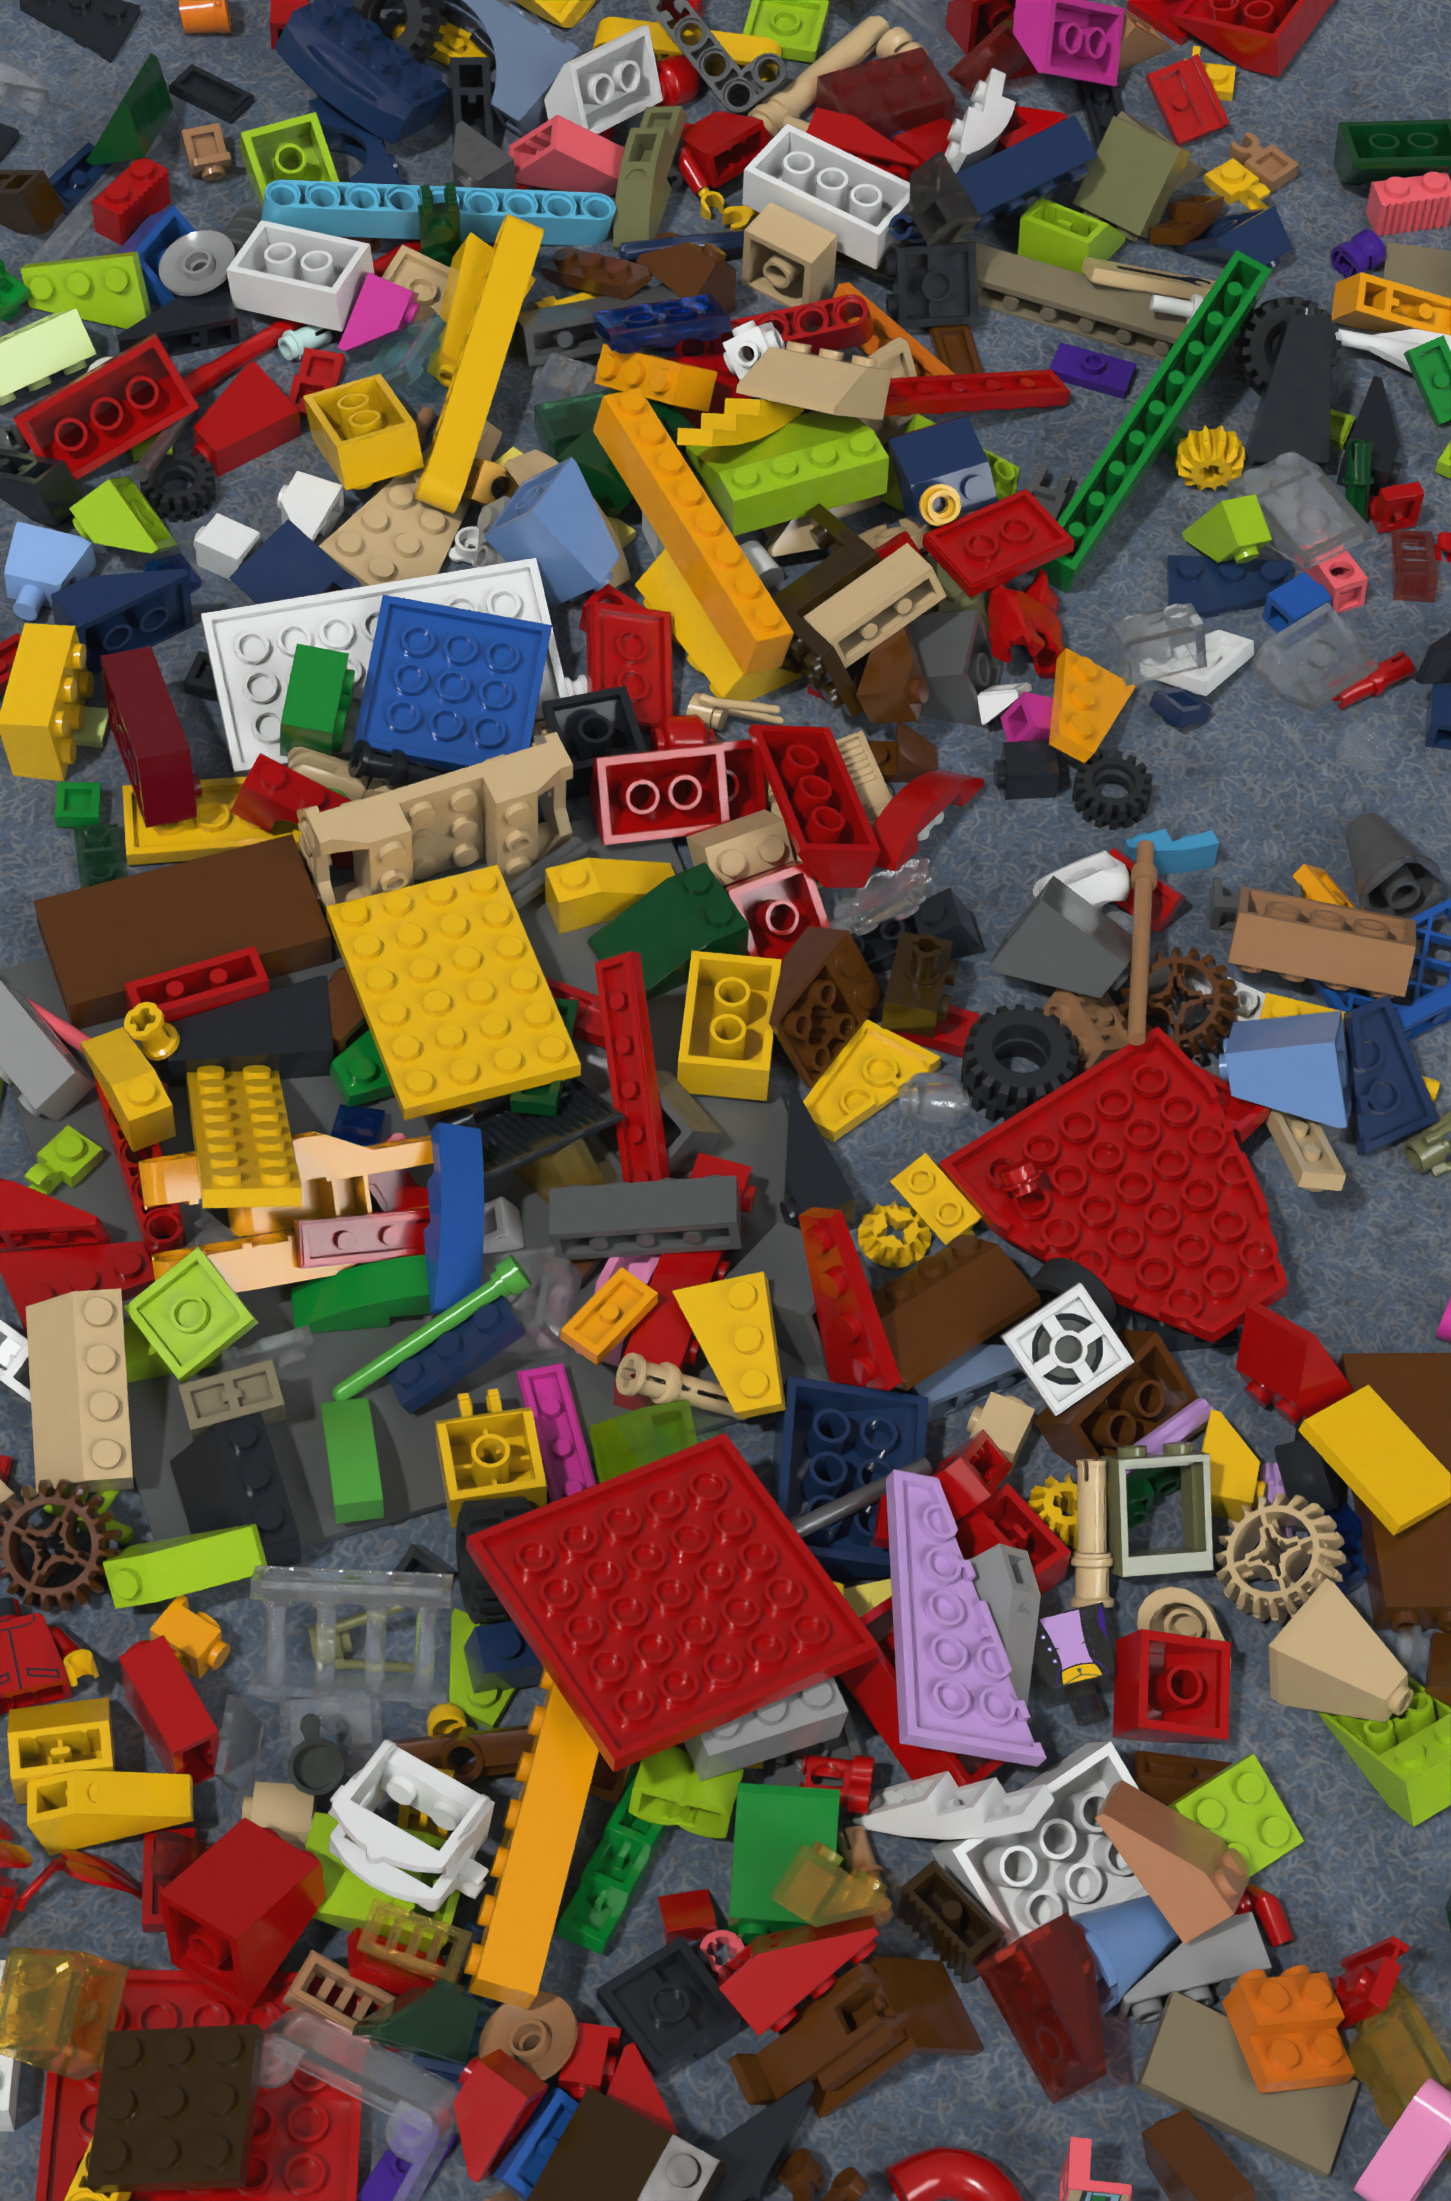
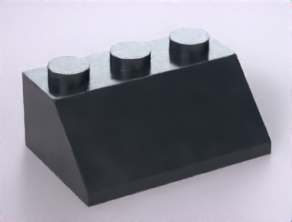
(234, 1481)

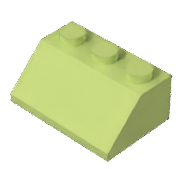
(42, 350)

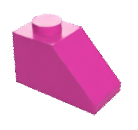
(379, 313)

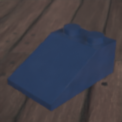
(124, 611)

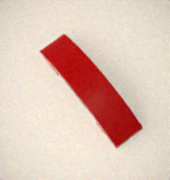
(914, 809)

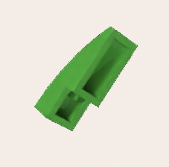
(352, 1460)

